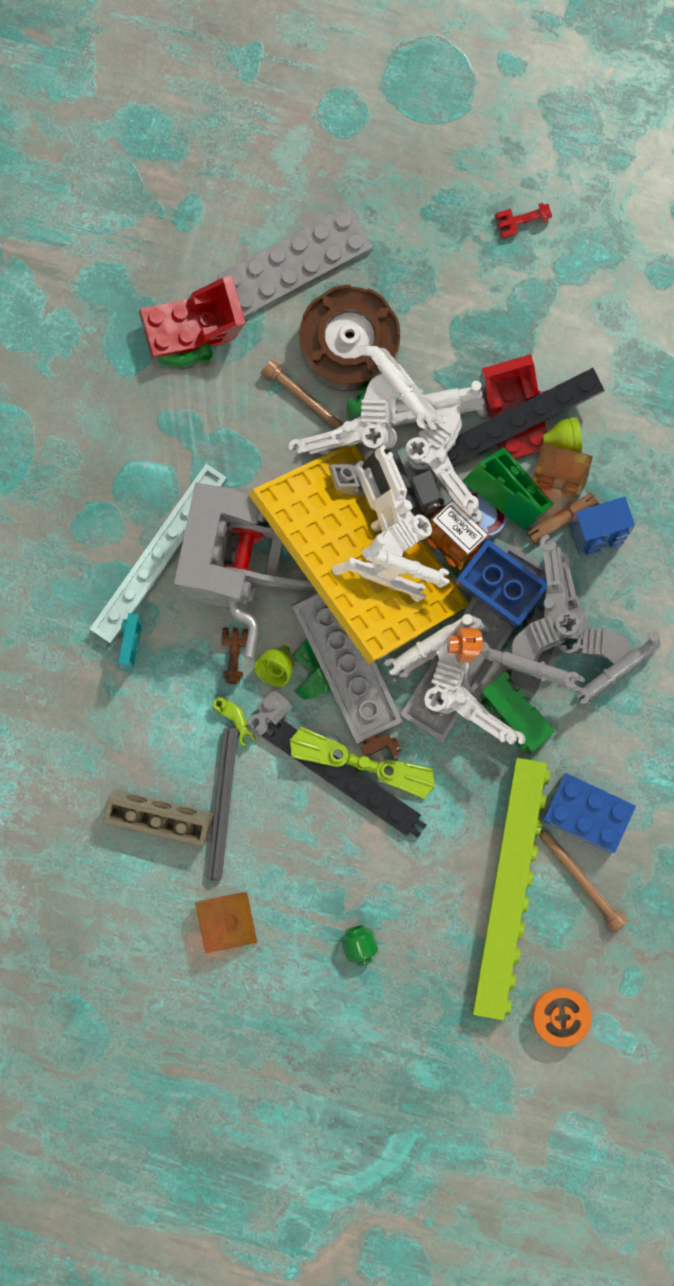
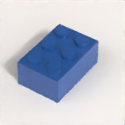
(601, 526)
(502, 584)
(588, 813)

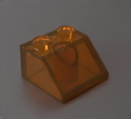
(226, 922)

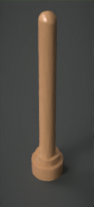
(275, 372)
(614, 918)

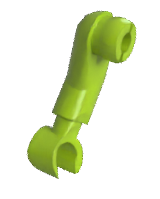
(234, 713)

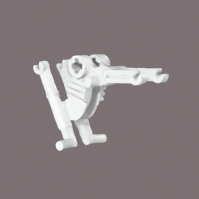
(377, 410)
(435, 444)
(398, 534)
(451, 680)

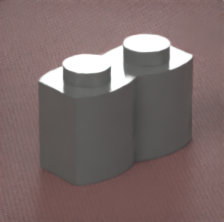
(427, 494)

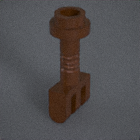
(232, 675)

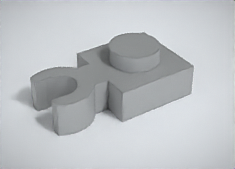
(271, 709)

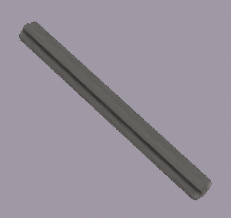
(222, 804)

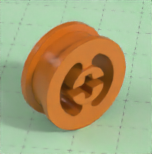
(582, 1014)

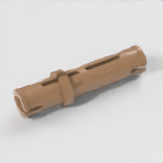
(561, 518)

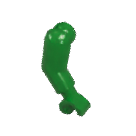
(183, 360)

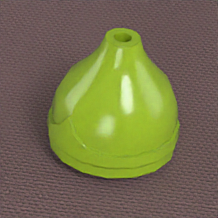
(565, 435)
(275, 666)

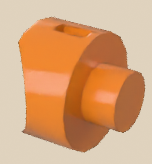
(465, 644)

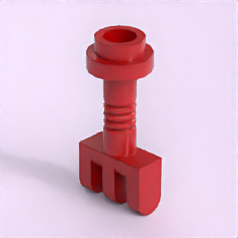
(511, 222)

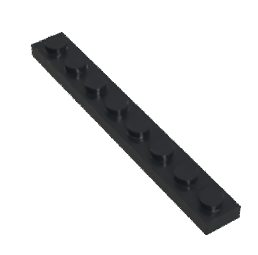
(525, 416)

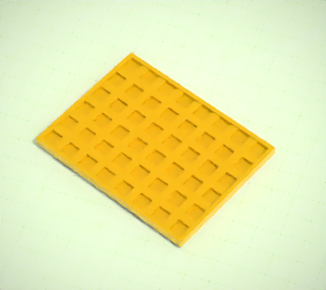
(331, 527)

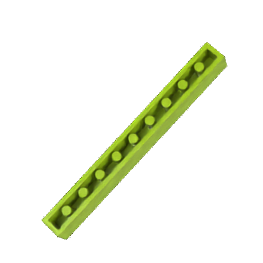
(509, 889)

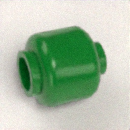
(359, 945)

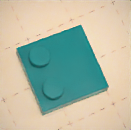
(131, 633)

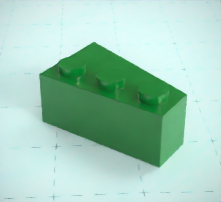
(509, 489)
(515, 711)

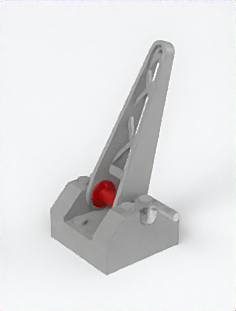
(206, 563)

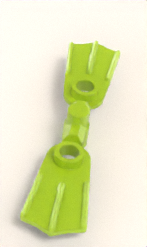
(319, 749)

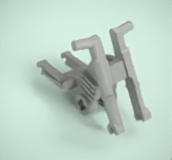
(547, 631)
(602, 643)

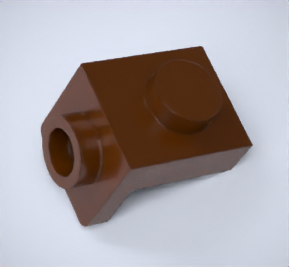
(374, 744)

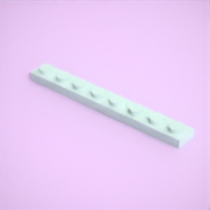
(151, 562)

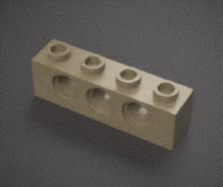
(158, 817)

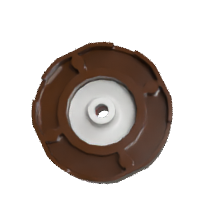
(343, 314)

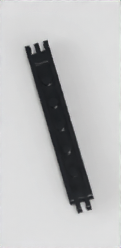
(353, 785)

